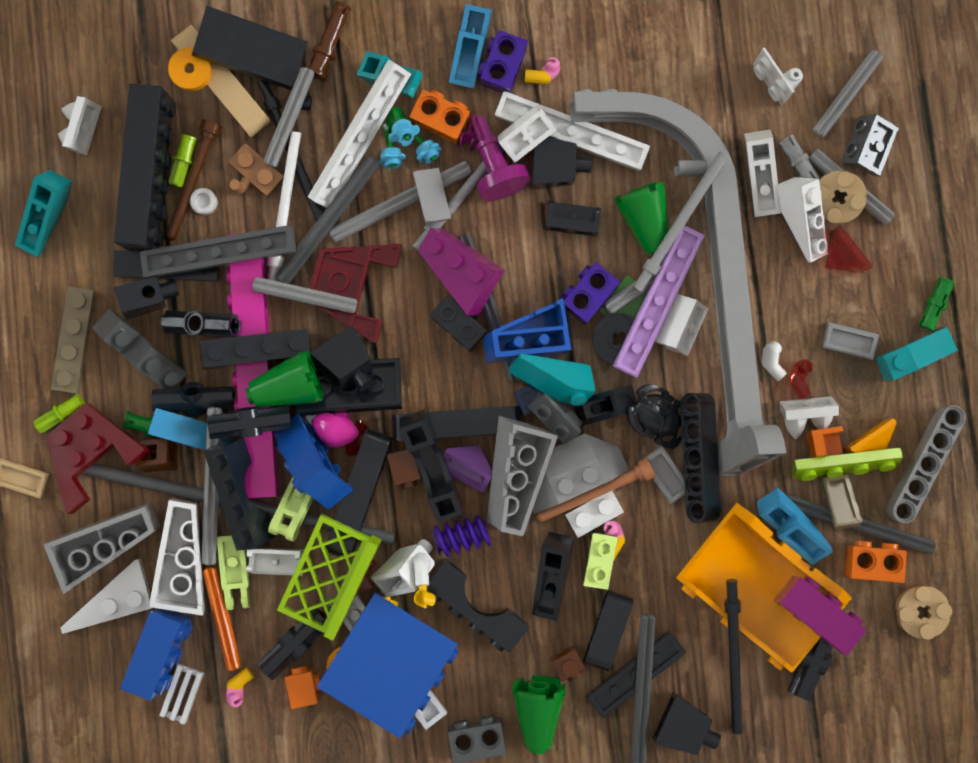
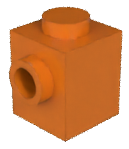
(303, 687)

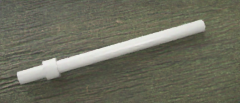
(276, 262)

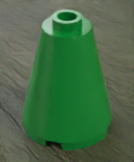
(645, 214)
(287, 384)
(538, 710)

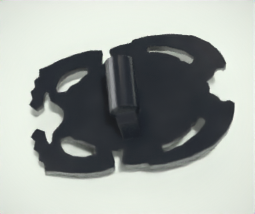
(656, 416)

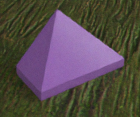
(469, 466)

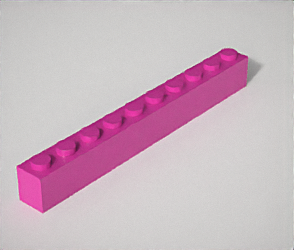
(252, 311)

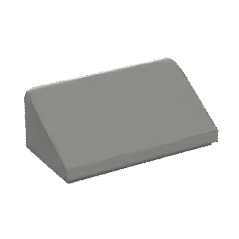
(432, 195)

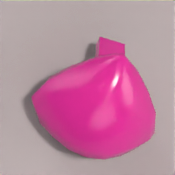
(334, 429)

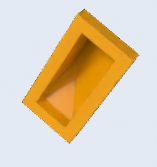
(874, 439)

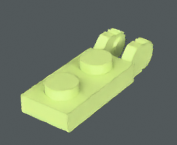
(233, 571)

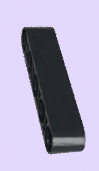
(463, 422)
(702, 474)
(364, 481)

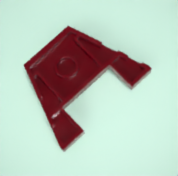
(344, 274)
(82, 442)

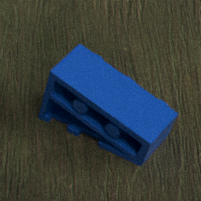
(536, 334)
(309, 463)

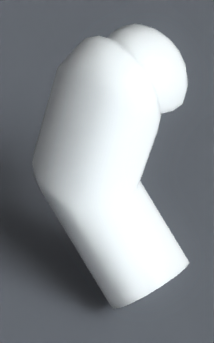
(770, 360)

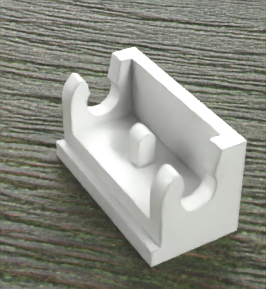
(526, 133)
(682, 324)
(273, 560)

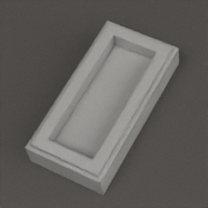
(849, 341)
(668, 476)

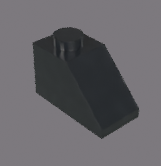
(606, 405)

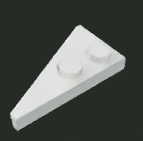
(121, 597)

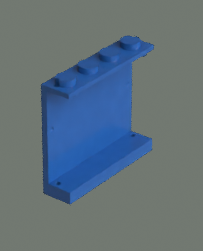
(388, 666)

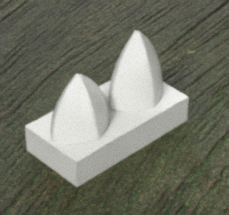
(83, 120)
(818, 409)

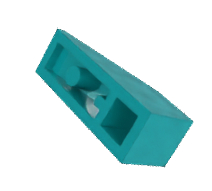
(42, 211)
(916, 354)
(558, 378)

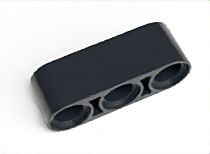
(608, 630)

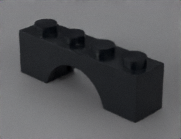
(252, 348)
(228, 468)
(437, 478)
(503, 627)

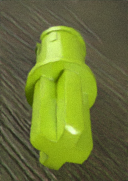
(182, 160)
(58, 414)

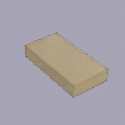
(23, 478)

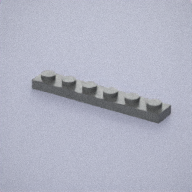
(218, 251)

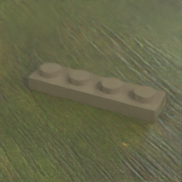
(73, 340)

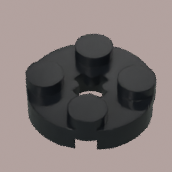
(603, 332)

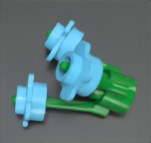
(400, 129)

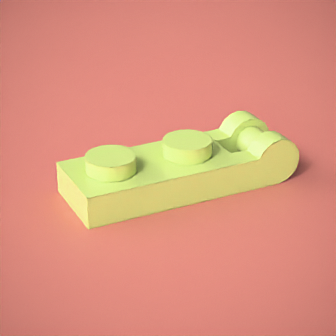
(292, 506)

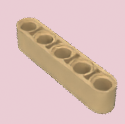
(228, 90)

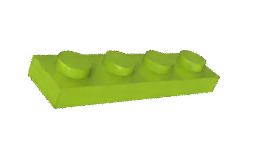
(855, 463)

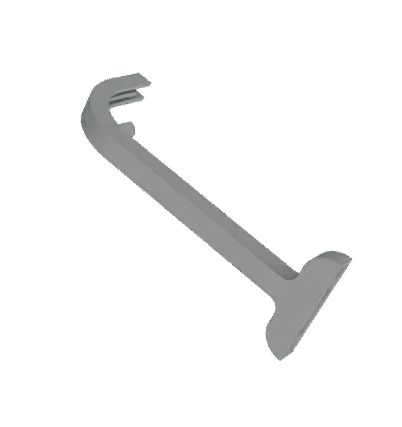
(747, 438)

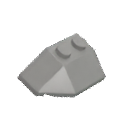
(578, 468)

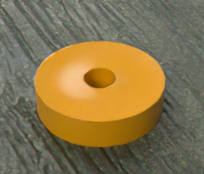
(189, 81)

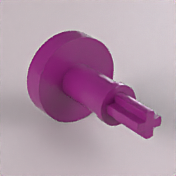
(501, 179)

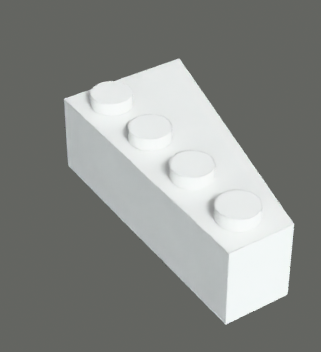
(179, 566)

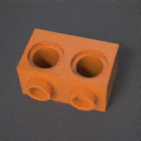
(436, 122)
(875, 568)

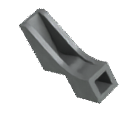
(138, 350)

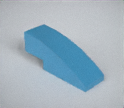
(470, 45)
(179, 429)
(793, 526)

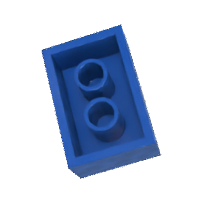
(157, 653)

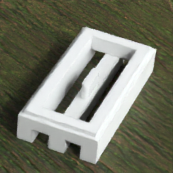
(174, 714)

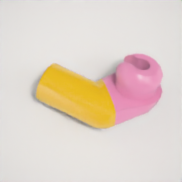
(545, 74)
(614, 529)
(235, 687)

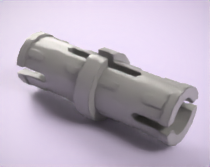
(798, 159)

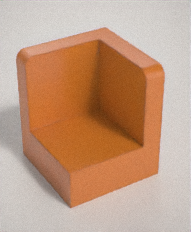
(824, 442)

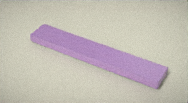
(658, 302)

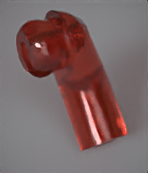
(798, 376)

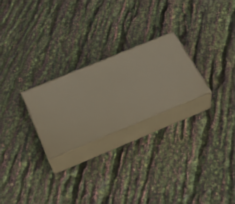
(841, 502)

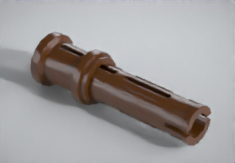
(324, 52)

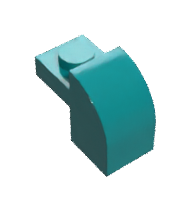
(374, 64)

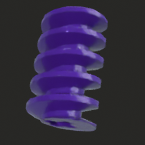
(461, 535)

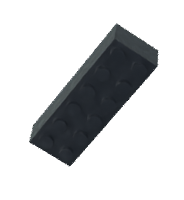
(144, 168)

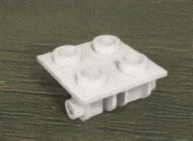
(780, 85)

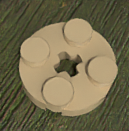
(854, 201)
(938, 610)

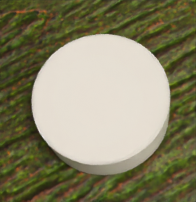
(203, 201)

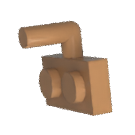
(255, 172)

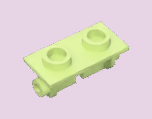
(600, 561)

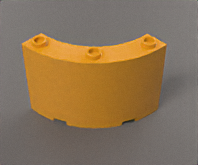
(762, 566)

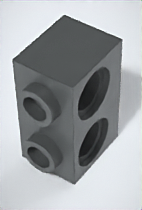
(478, 748)

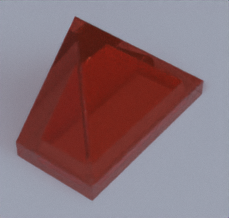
(844, 253)

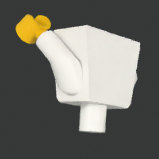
(406, 572)

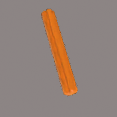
(222, 619)

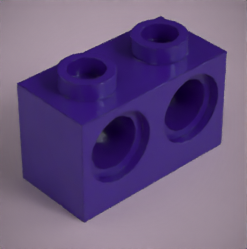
(507, 64)
(594, 296)

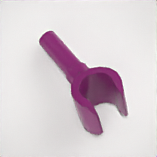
(468, 136)

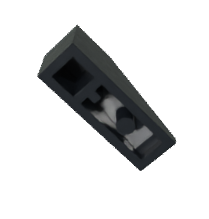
(552, 575)

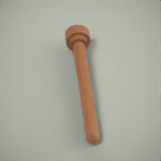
(642, 471)

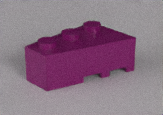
(461, 269)
(821, 613)

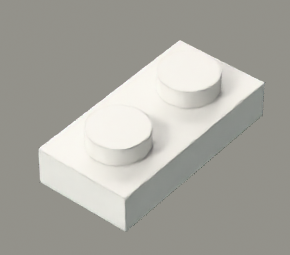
(594, 513)

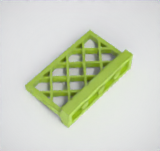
(350, 586)

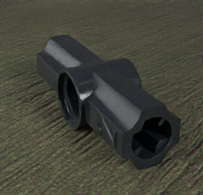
(190, 323)
(193, 399)
(248, 422)
(290, 646)
(810, 669)

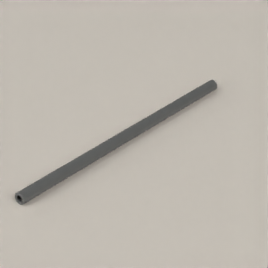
(197, 494)

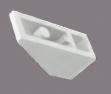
(762, 172)

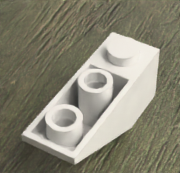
(803, 212)

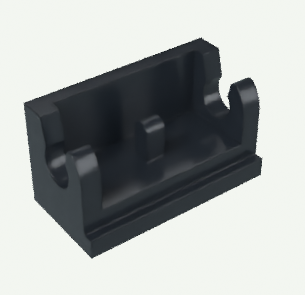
(573, 219)

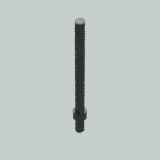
(273, 107)
(732, 608)

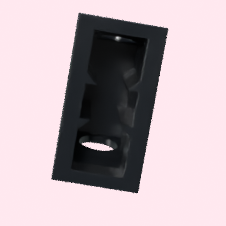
(556, 164)
(133, 301)
(344, 360)
(685, 727)

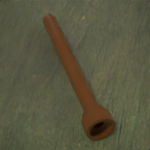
(209, 132)

